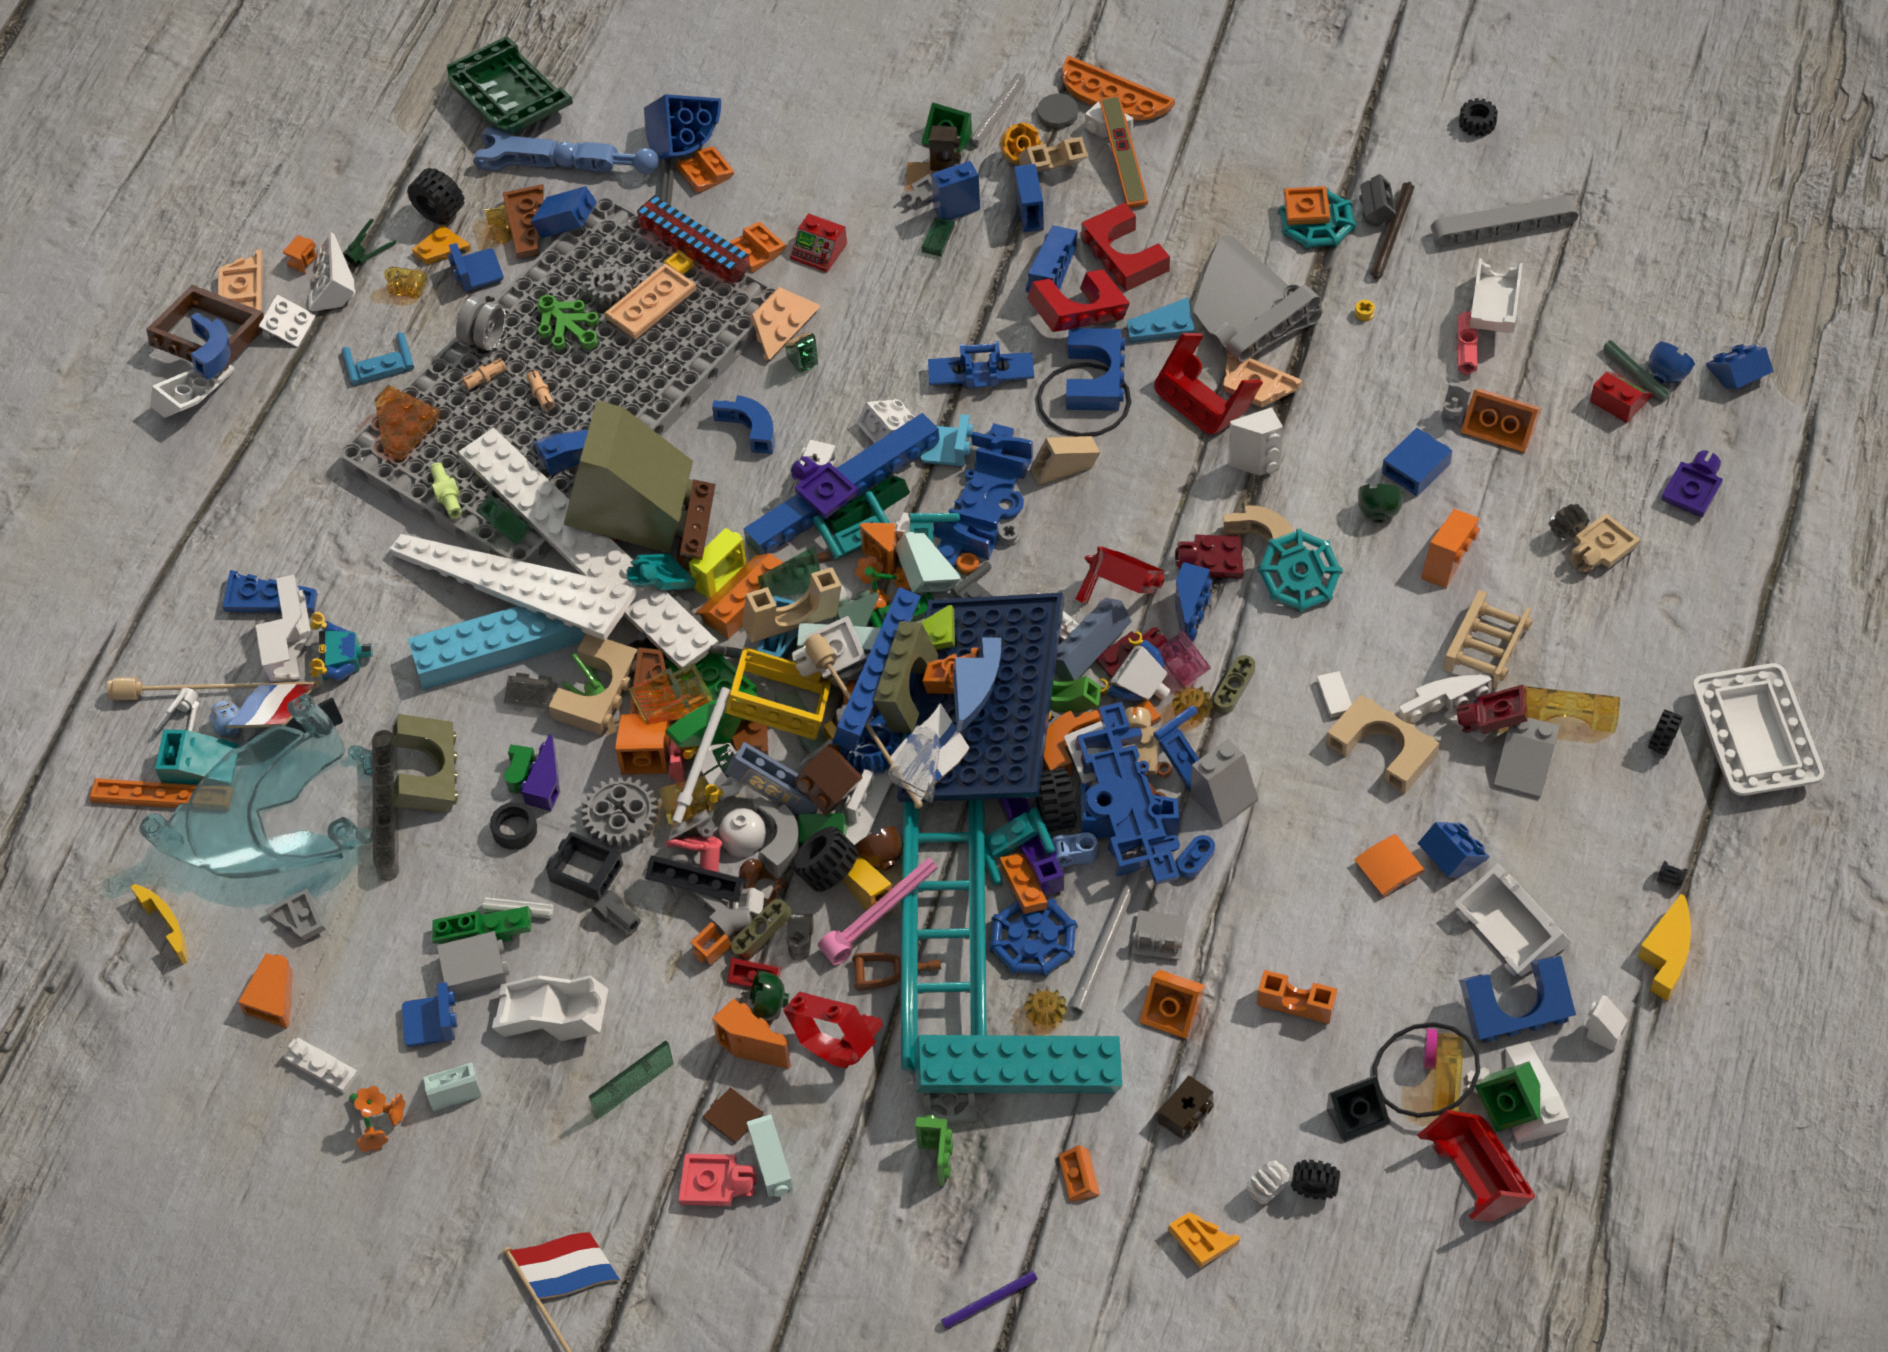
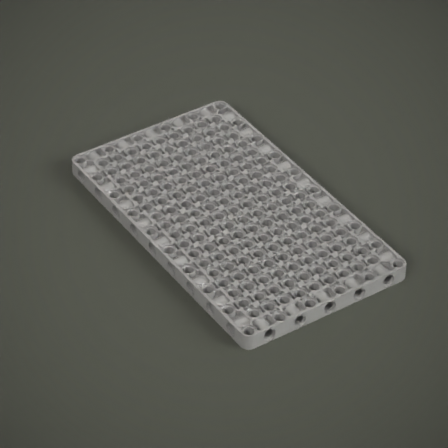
(647, 376)

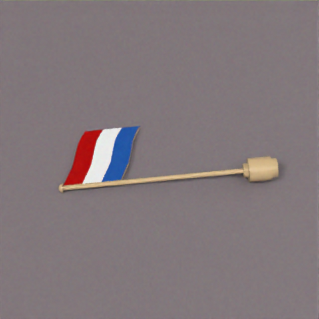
(263, 708)
(561, 1269)

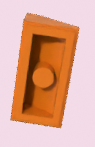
(1078, 1174)

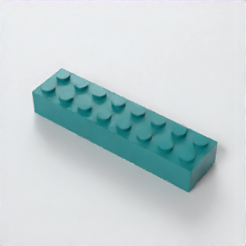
(1017, 1064)

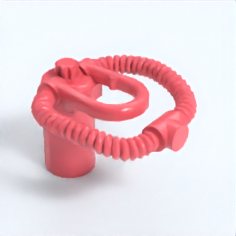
(708, 848)

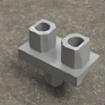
(1456, 402)

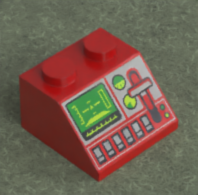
(818, 242)
(1619, 395)

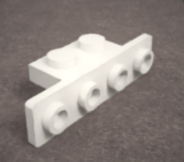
(866, 804)

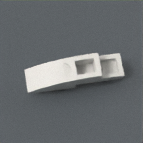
(1449, 692)

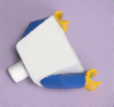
(1139, 674)

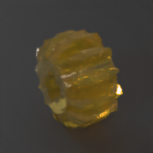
(1192, 697)
(1045, 999)

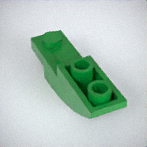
(474, 923)

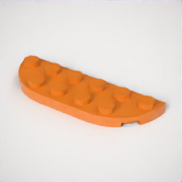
(1091, 83)

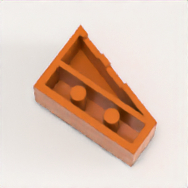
(1449, 547)

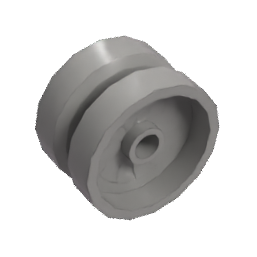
(481, 323)

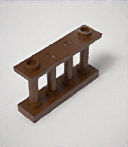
(696, 523)

